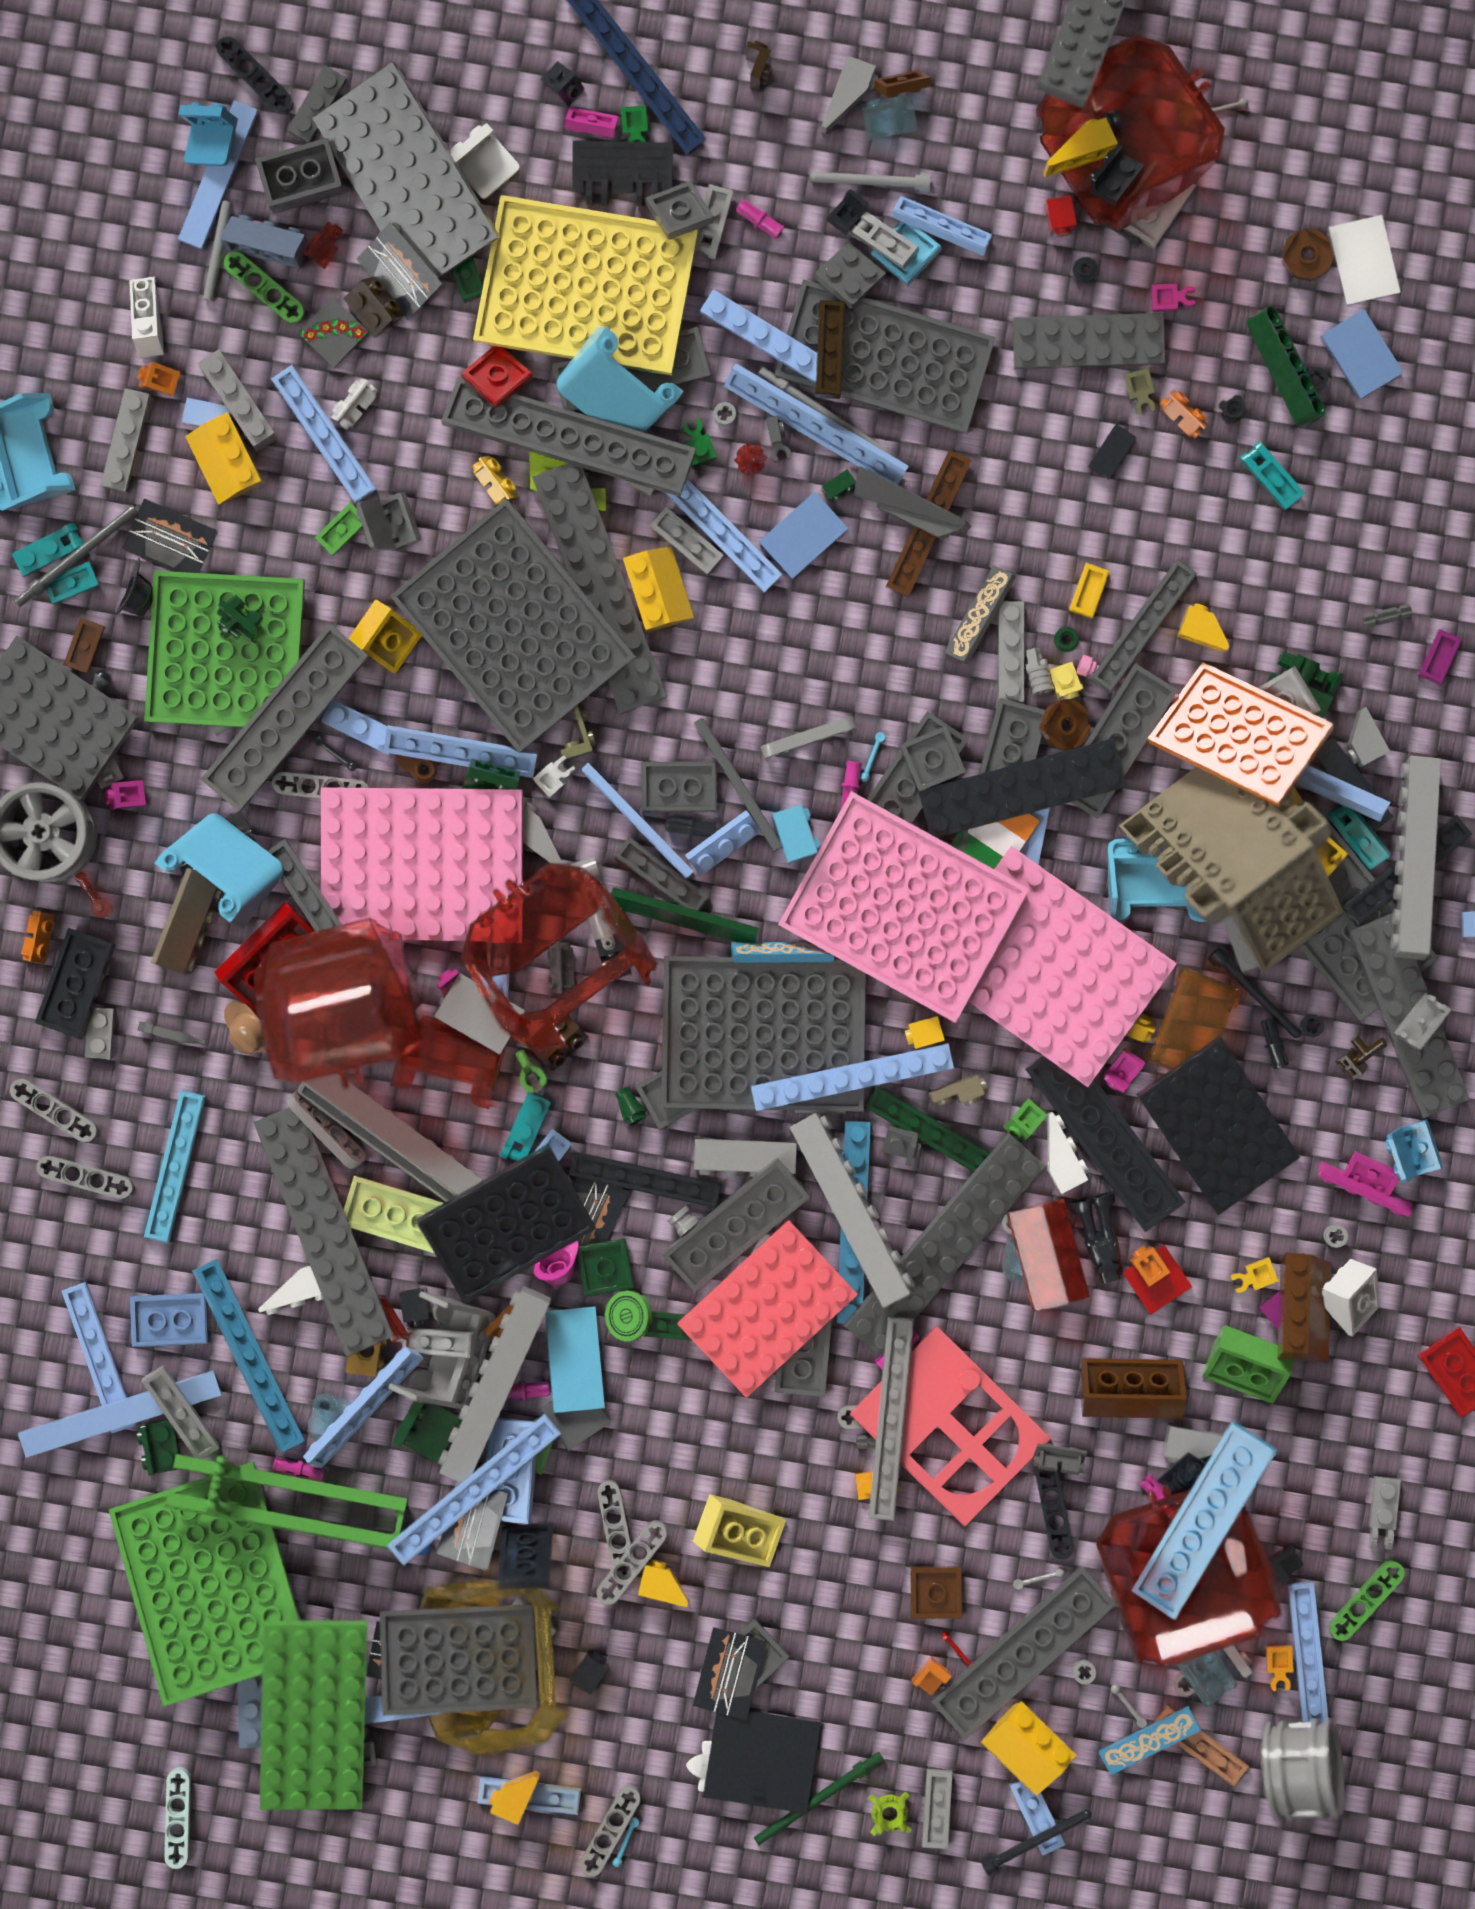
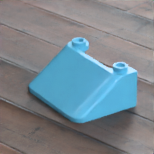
(608, 390)
(25, 455)
(228, 861)
(1138, 883)

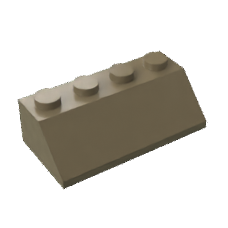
(186, 923)

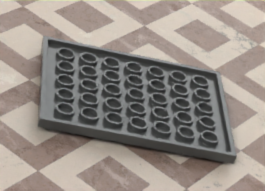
(512, 625)
(756, 1026)

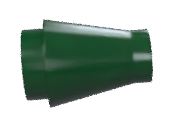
(630, 1107)

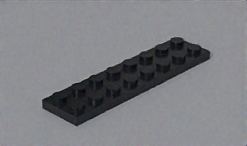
(1022, 788)
(1108, 1143)

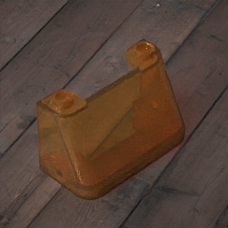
(1192, 1018)

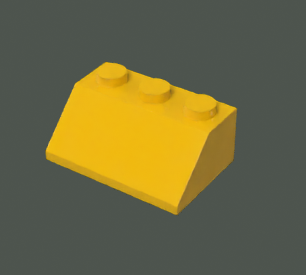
(224, 458)
(658, 588)
(1028, 1748)

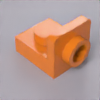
(158, 378)
(1149, 1265)

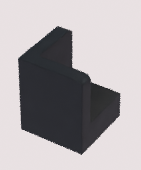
(1285, 1563)

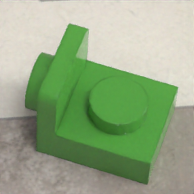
(1025, 1121)

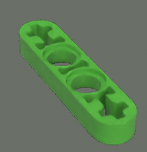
(264, 288)
(1370, 1604)

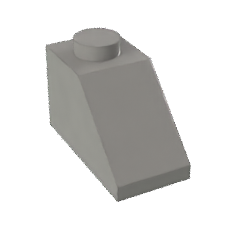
(1365, 740)

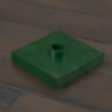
(605, 1267)

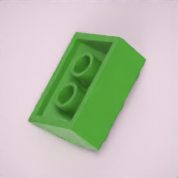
(1247, 1364)

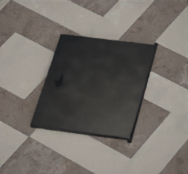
(762, 1761)

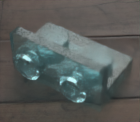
(888, 116)
(1208, 1677)

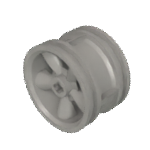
(72, 856)
(1303, 1769)

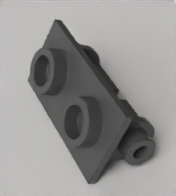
(560, 979)
(1048, 1456)

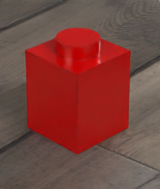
(1060, 216)

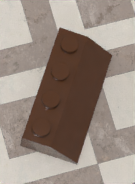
(1302, 1313)
(1132, 1388)

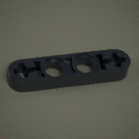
(252, 77)
(1051, 1510)

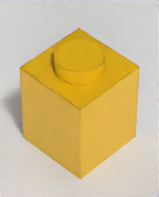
(924, 1032)

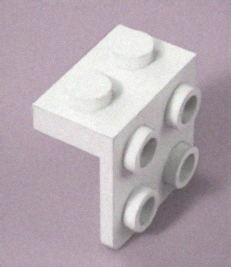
(484, 161)

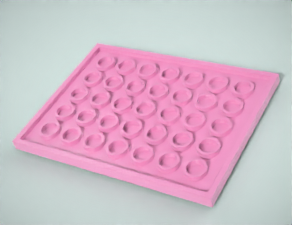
(419, 856)
(903, 906)
(1067, 973)

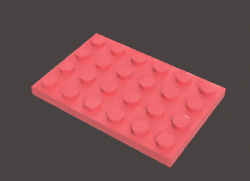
(767, 1308)

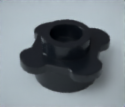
(1240, 411)

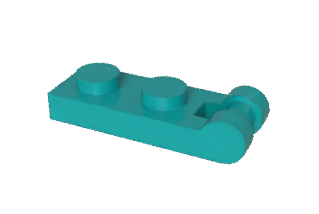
(1272, 476)
(47, 550)
(1360, 836)
(526, 1126)

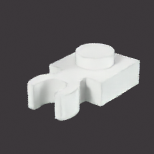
(553, 777)

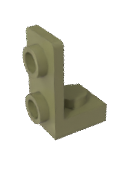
(575, 749)

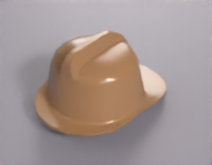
(244, 1028)

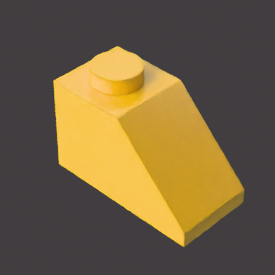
(1202, 628)
(661, 1584)
(513, 1797)

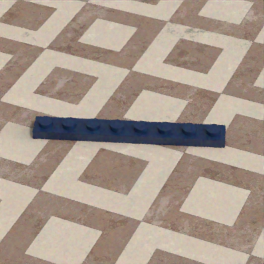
(639, 74)

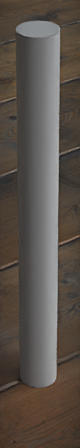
(216, 252)

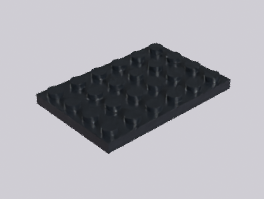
(1218, 1125)
(505, 1223)

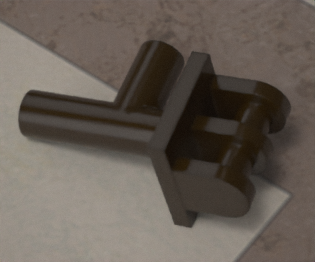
(1355, 1063)

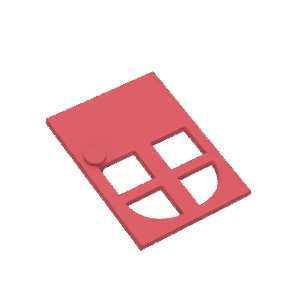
(936, 1384)

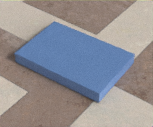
(1361, 354)
(803, 535)
(169, 1320)

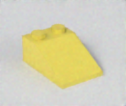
(738, 1531)

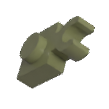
(1139, 386)

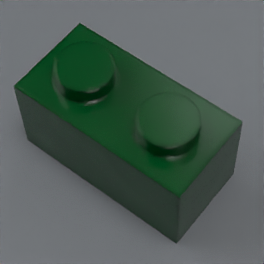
(838, 485)

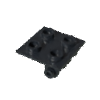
(1183, 1474)

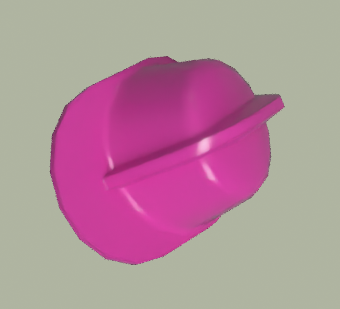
(558, 1267)

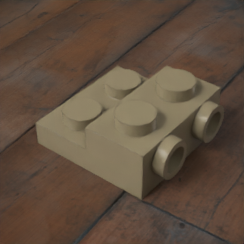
(965, 1090)

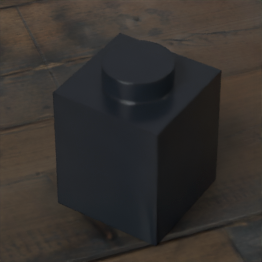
(413, 1307)
(589, 1671)

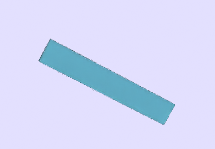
(174, 1166)

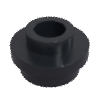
(1085, 277)

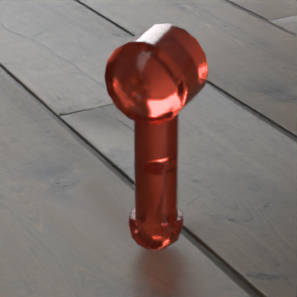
(100, 907)

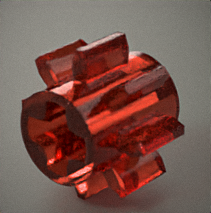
(750, 459)

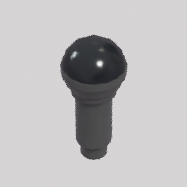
(101, 679)

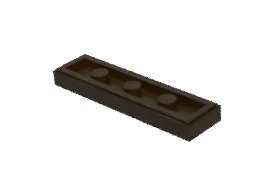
(829, 349)

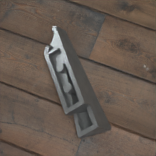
(907, 505)

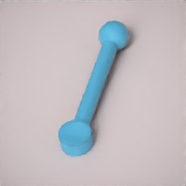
(879, 737)
(634, 1822)

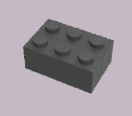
(299, 175)

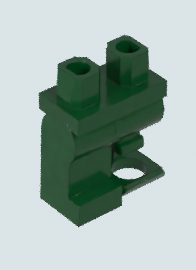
(1310, 672)

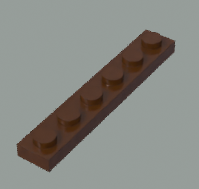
(920, 542)

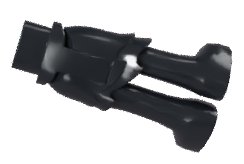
(1103, 1248)

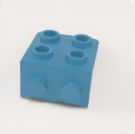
(209, 135)
(1413, 1150)

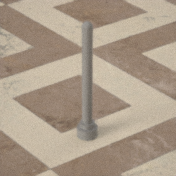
(920, 182)

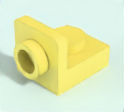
(1066, 681)

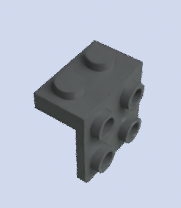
(388, 523)

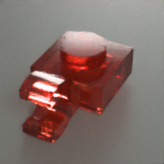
(321, 247)

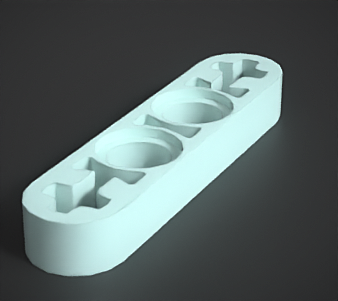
(174, 1817)

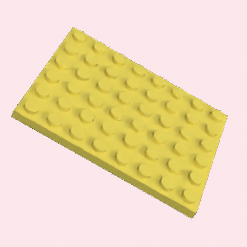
(583, 269)

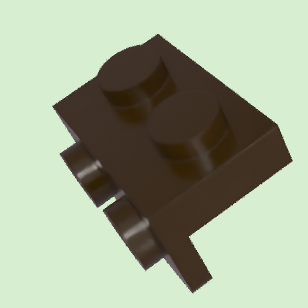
(761, 56)
(373, 306)
(574, 1038)

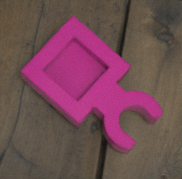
(1166, 297)

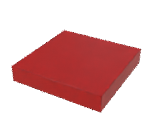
(497, 375)
(1163, 1290)

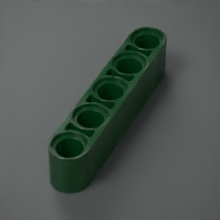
(1286, 367)

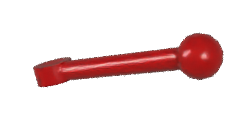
(947, 1638)

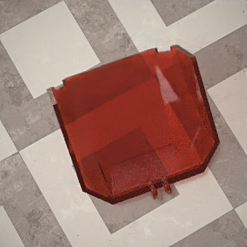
(1163, 127)
(337, 1002)
(1223, 1610)

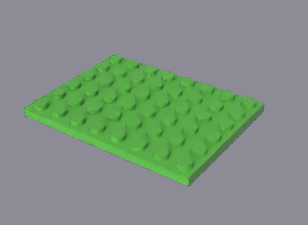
(203, 1587)

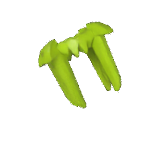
(889, 1801)

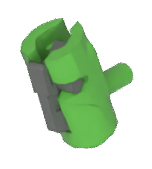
(532, 1077)

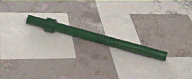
(859, 1770)

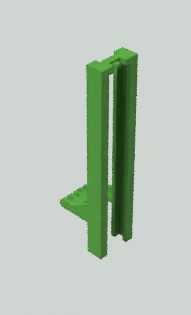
(224, 1468)

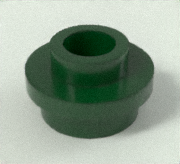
(1066, 631)

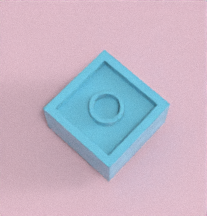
(795, 834)

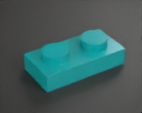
(72, 583)

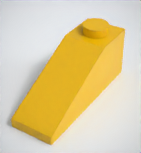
(1084, 147)

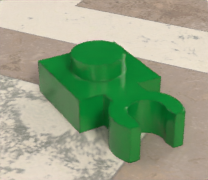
(634, 122)
(702, 443)

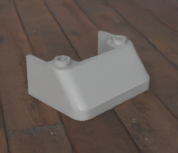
(450, 1378)

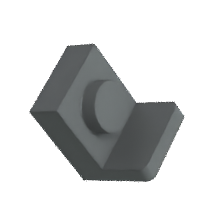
(901, 1143)

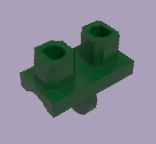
(235, 623)

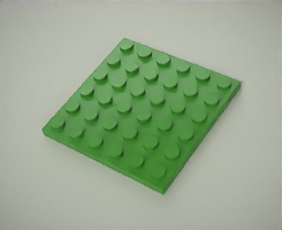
(212, 679)

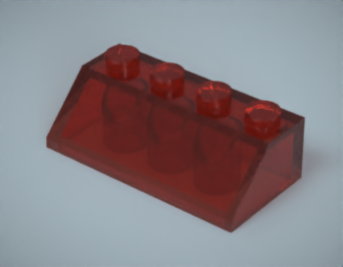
(1048, 1254)

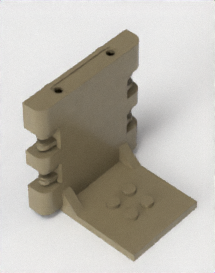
(1241, 860)

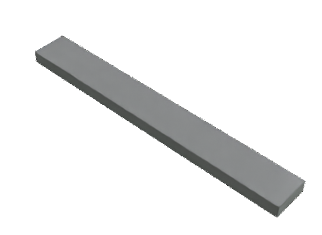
(891, 1418)

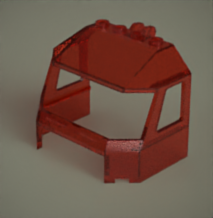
(530, 923)

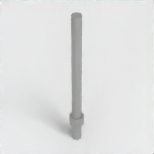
(783, 384)

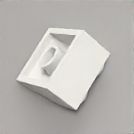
(1352, 1295)

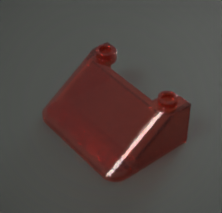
(451, 1056)

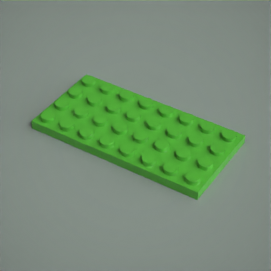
(313, 1715)

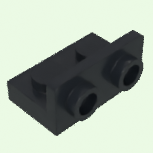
(1115, 176)

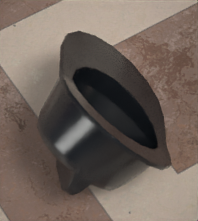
(137, 594)

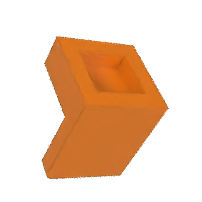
(931, 1676)

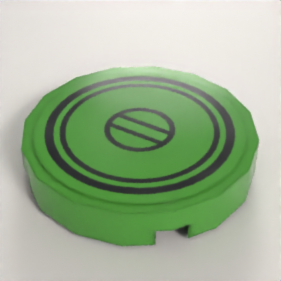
(628, 1316)

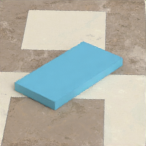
(574, 1359)

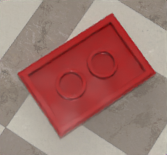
(1453, 1369)

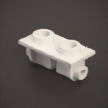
(347, 410)

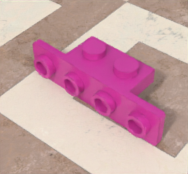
(1369, 1180)

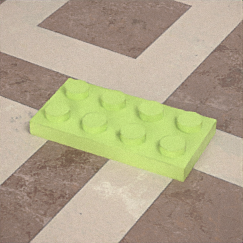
(388, 1212)

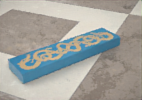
(778, 952)
(1149, 1740)

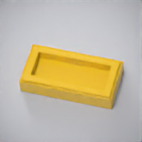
(1089, 590)

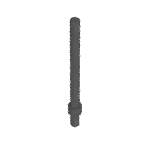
(37, 587)

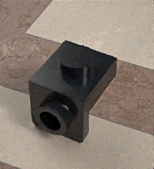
(563, 83)
(848, 212)

